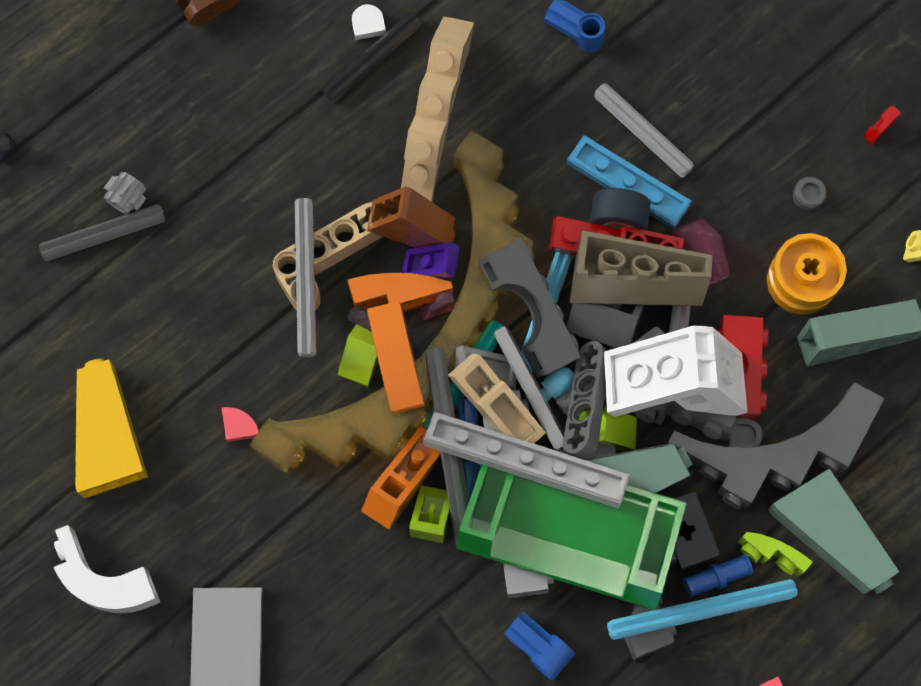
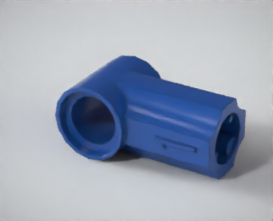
(574, 23)
(546, 651)

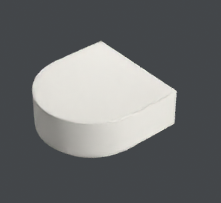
(368, 22)

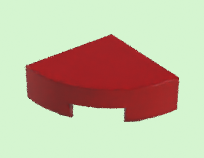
(883, 125)

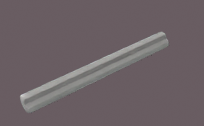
(305, 278)

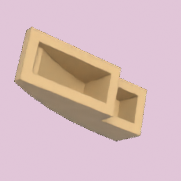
(495, 400)

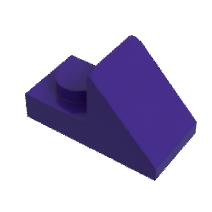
(432, 260)

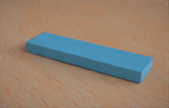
(615, 172)

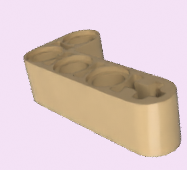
(334, 249)

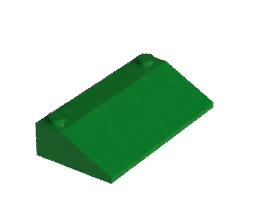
(573, 537)

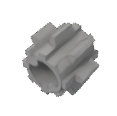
(124, 193)

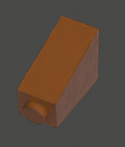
(410, 219)

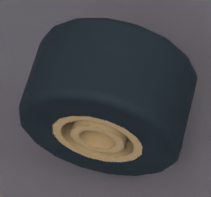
(620, 207)

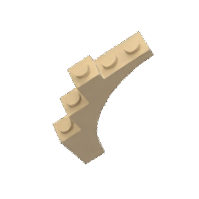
(434, 105)

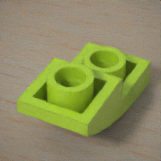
(763, 548)

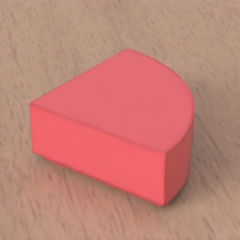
(238, 425)

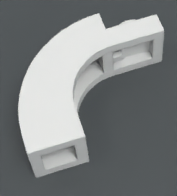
(111, 594)

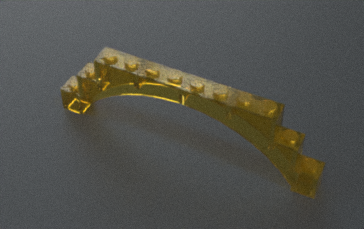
(371, 418)

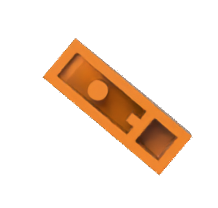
(400, 480)

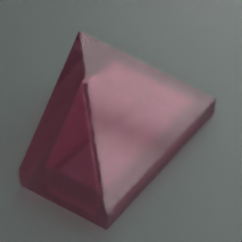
(704, 239)

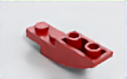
(567, 235)

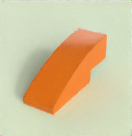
(386, 288)
(395, 357)

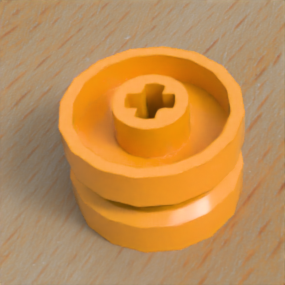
(806, 274)

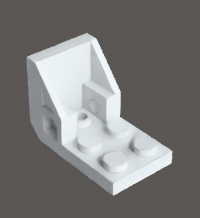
(682, 366)

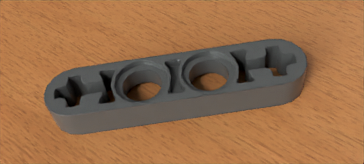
(581, 400)

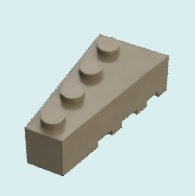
(638, 273)

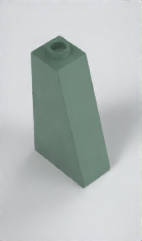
(859, 331)
(649, 467)
(836, 531)

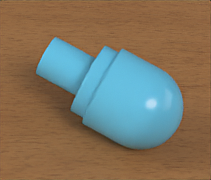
(557, 383)

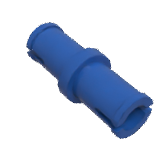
(717, 576)

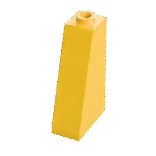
(104, 432)

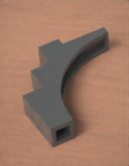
(787, 462)

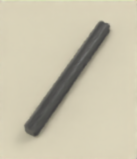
(452, 464)

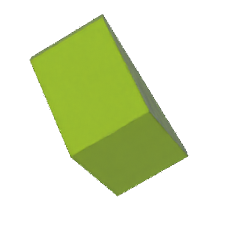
(359, 357)
(616, 431)
(430, 515)

